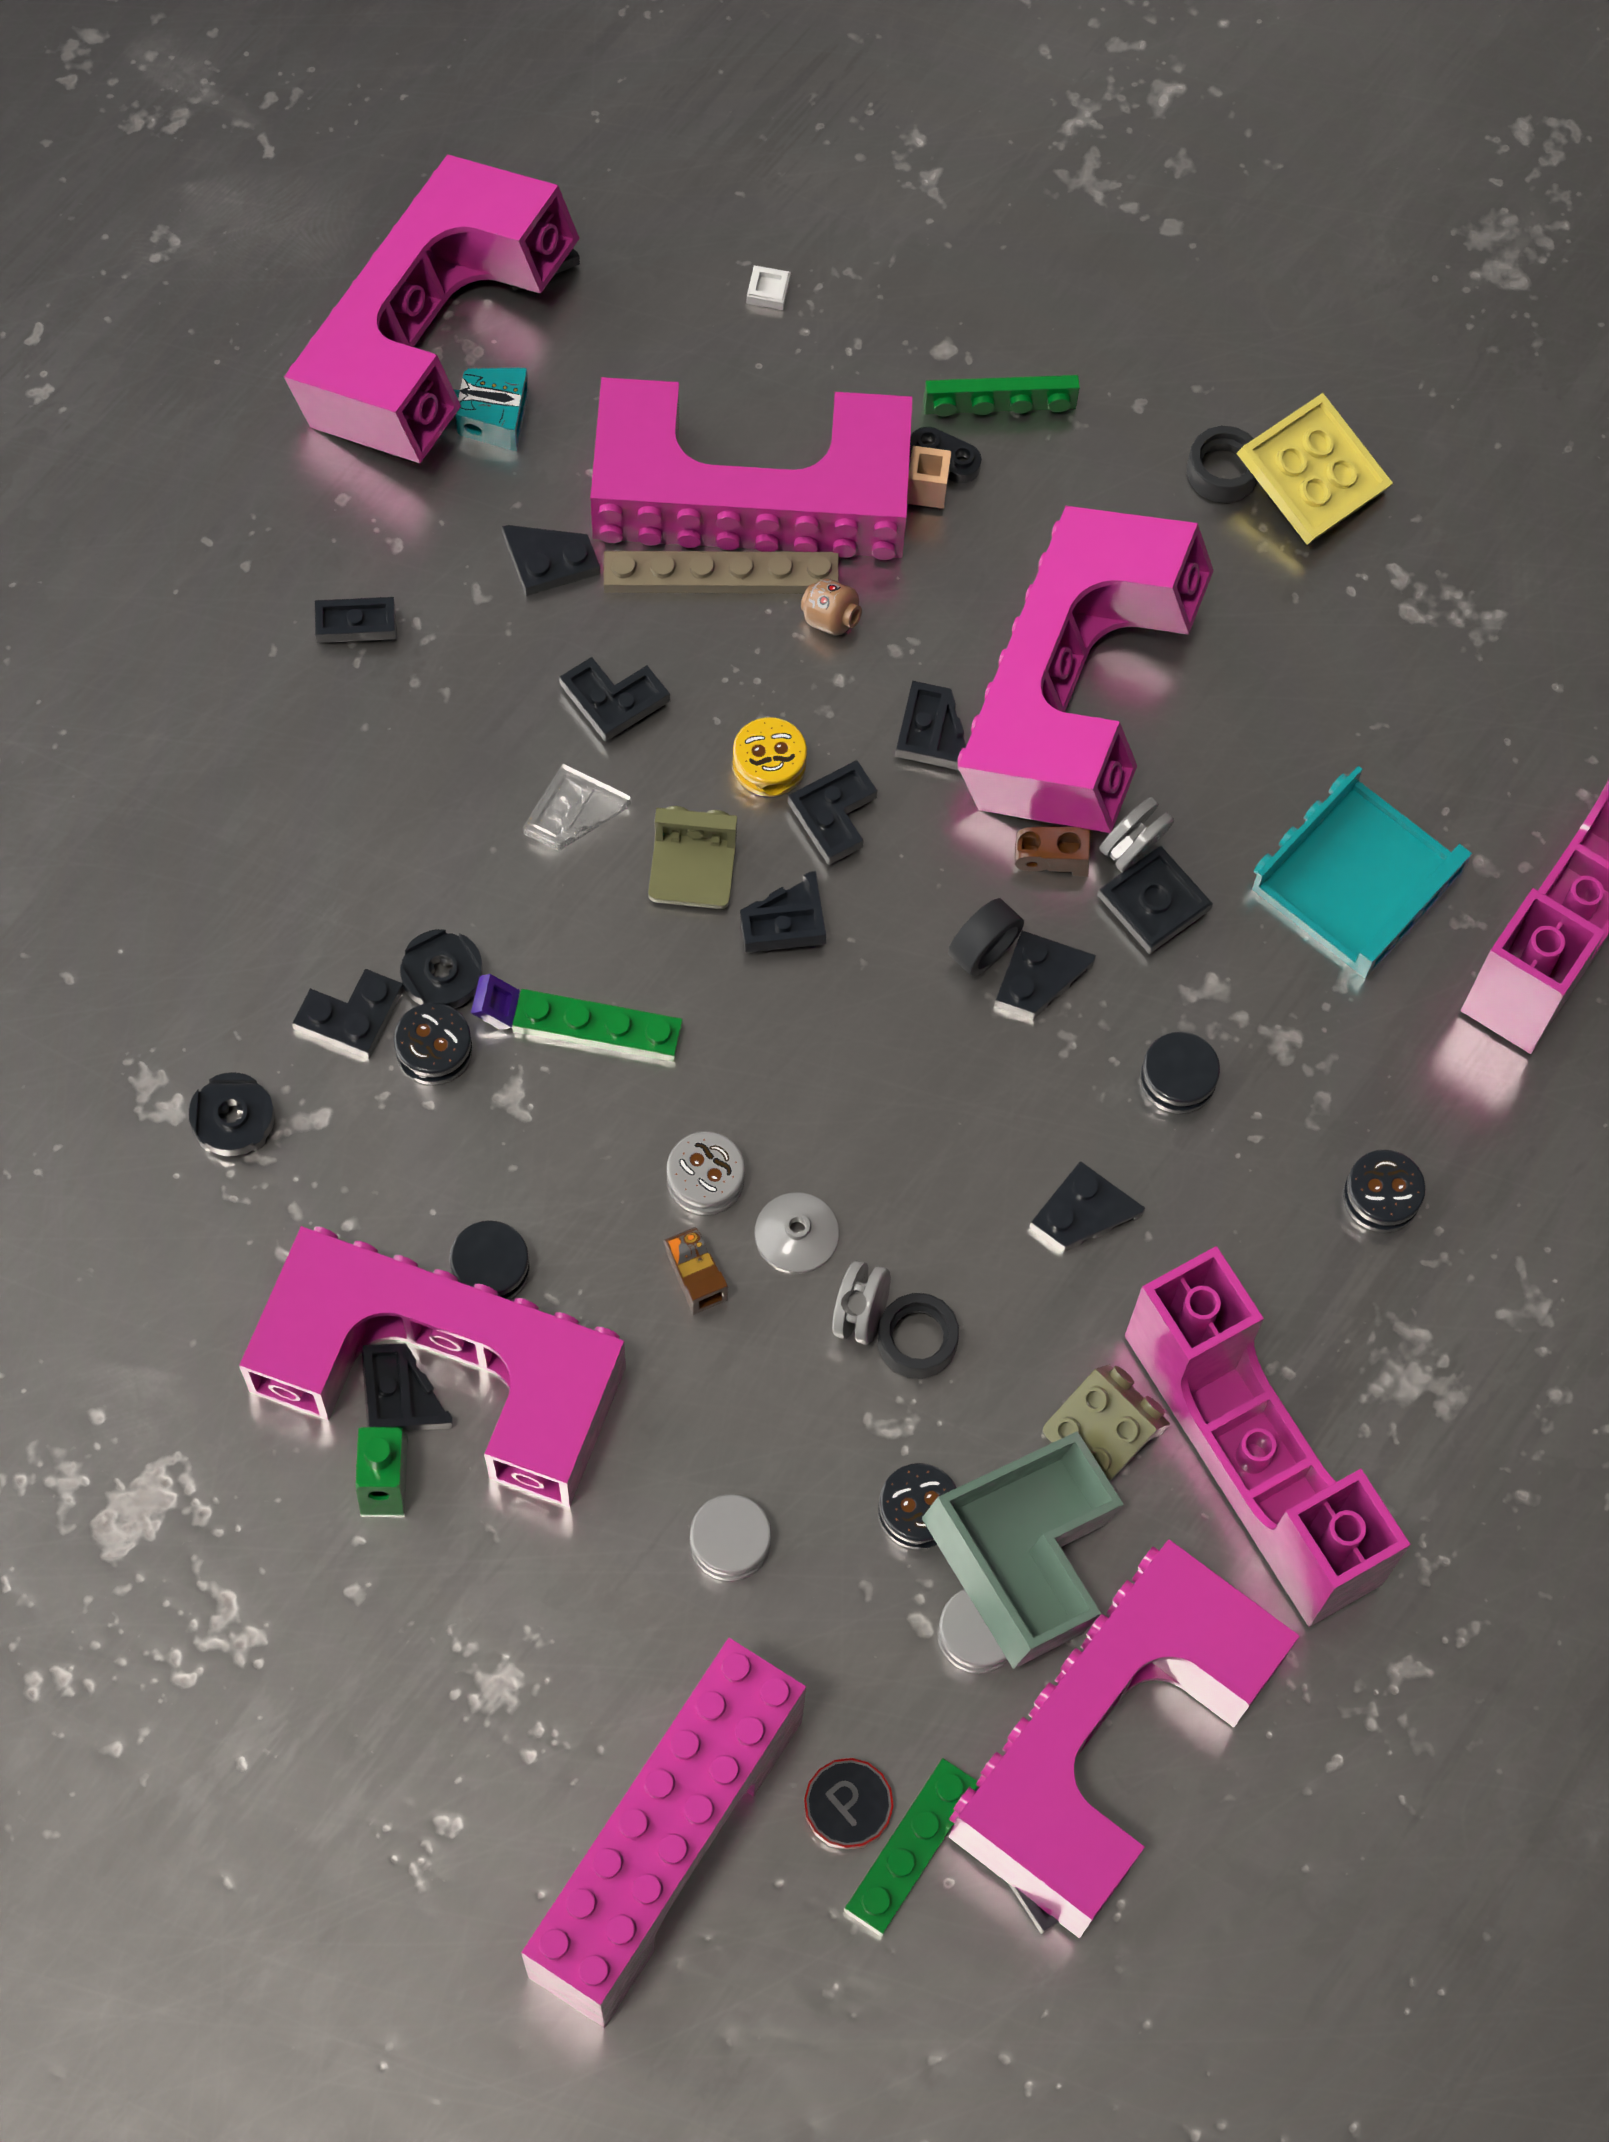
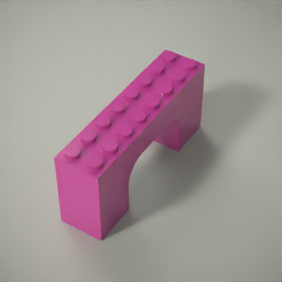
(463, 227)
(658, 494)
(1094, 578)
(1548, 940)
(350, 1296)
(1317, 1534)
(1167, 1627)
(642, 1858)

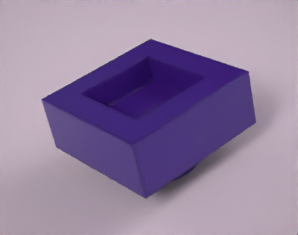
(495, 1001)

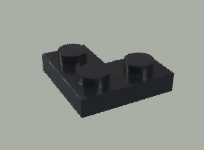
(612, 706)
(824, 810)
(353, 1024)

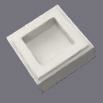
(768, 287)

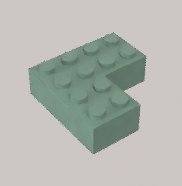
(1008, 1539)

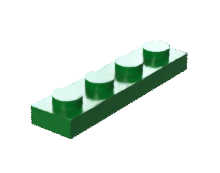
(1001, 395)
(597, 1025)
(909, 1849)

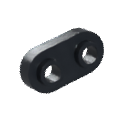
(959, 470)

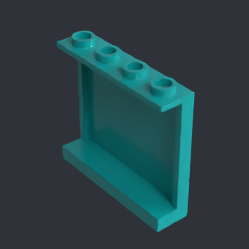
(1357, 874)

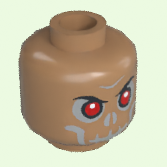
(831, 606)

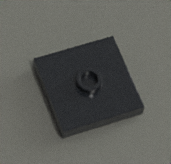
(1155, 899)

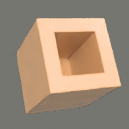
(928, 476)

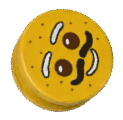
(769, 756)

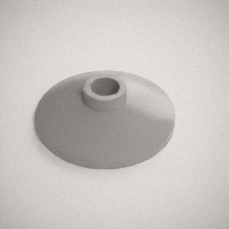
(792, 1250)

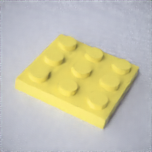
(1314, 468)

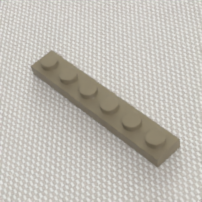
(716, 571)

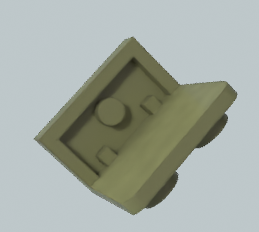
(693, 857)
(1109, 1418)

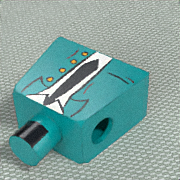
(492, 405)

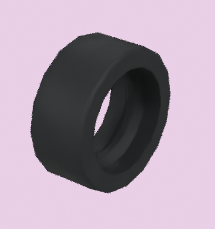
(1208, 485)
(986, 937)
(922, 1304)

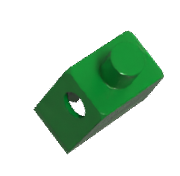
(381, 1467)

